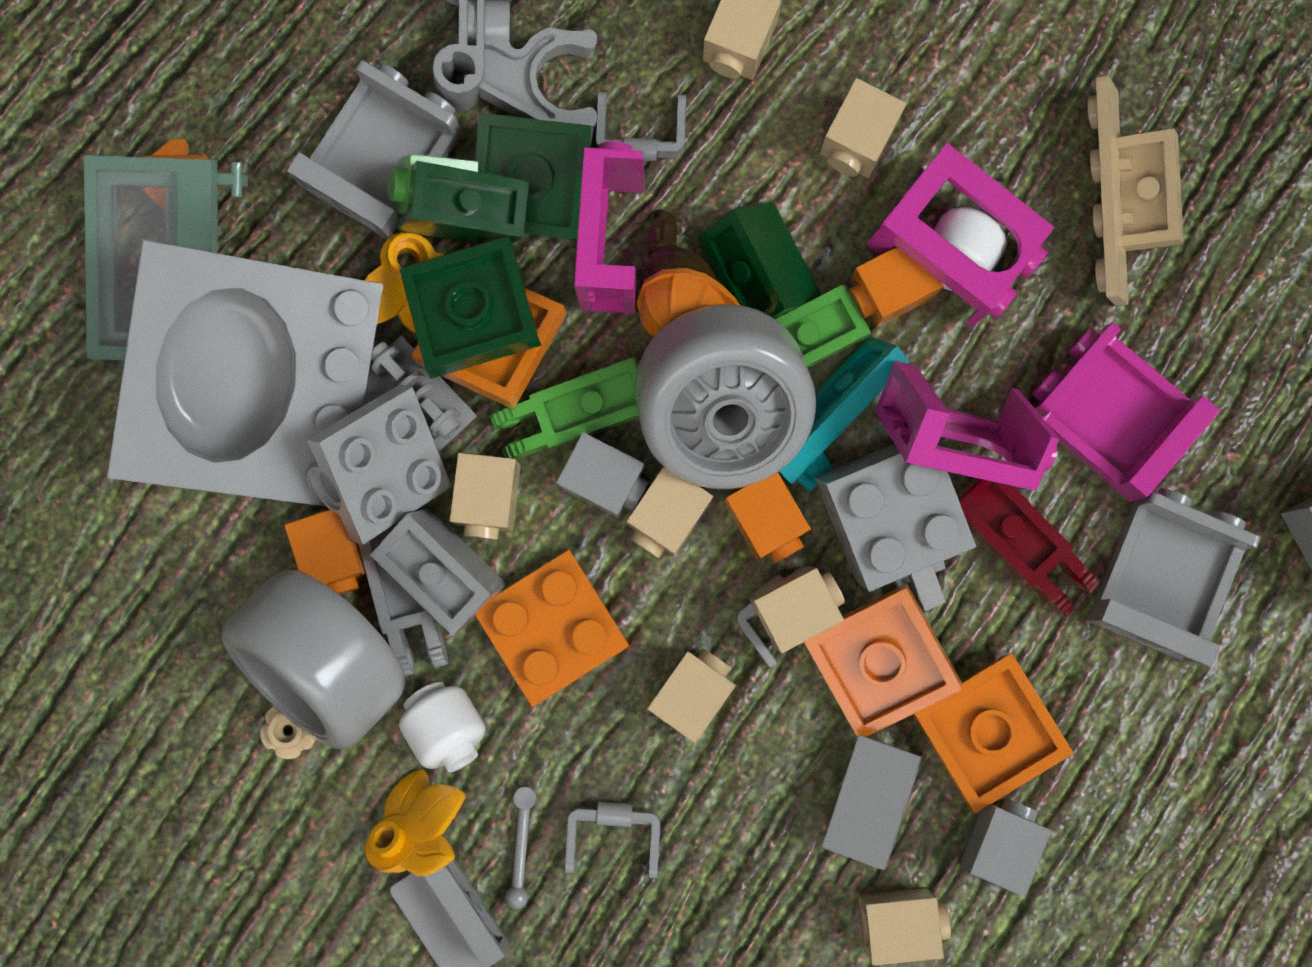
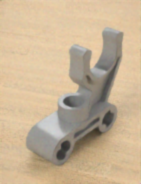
(504, 73)

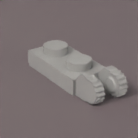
(400, 611)

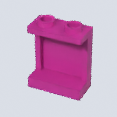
(1120, 413)

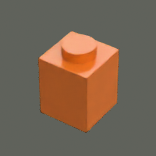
(891, 287)
(768, 518)
(326, 551)

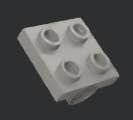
(377, 464)

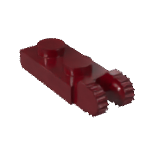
(1024, 541)

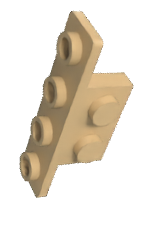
(1137, 190)

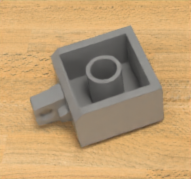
(895, 522)

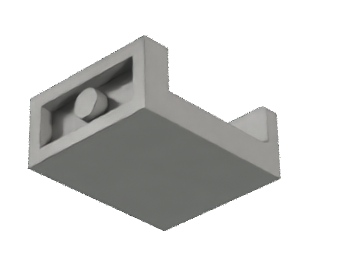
(368, 138)
(1171, 576)

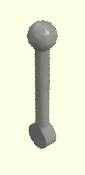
(524, 799)

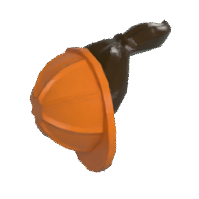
(674, 278)

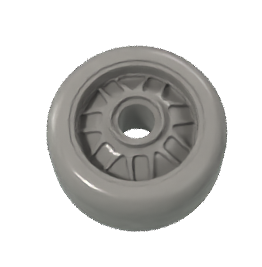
(724, 396)
(314, 658)

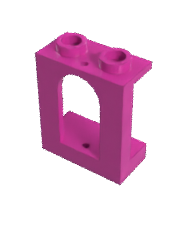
(601, 286)
(982, 289)
(919, 418)

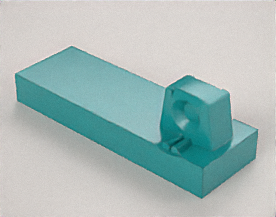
(839, 404)

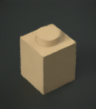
(740, 36)
(861, 129)
(485, 495)
(667, 514)
(798, 607)
(693, 694)
(903, 926)

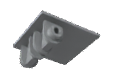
(441, 406)

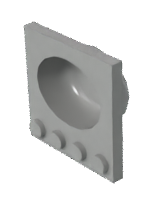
(237, 371)

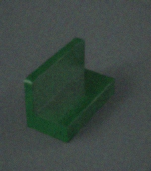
(464, 204)
(759, 260)

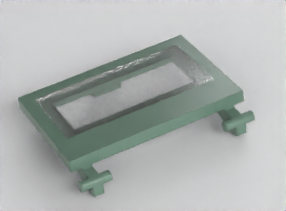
(134, 201)

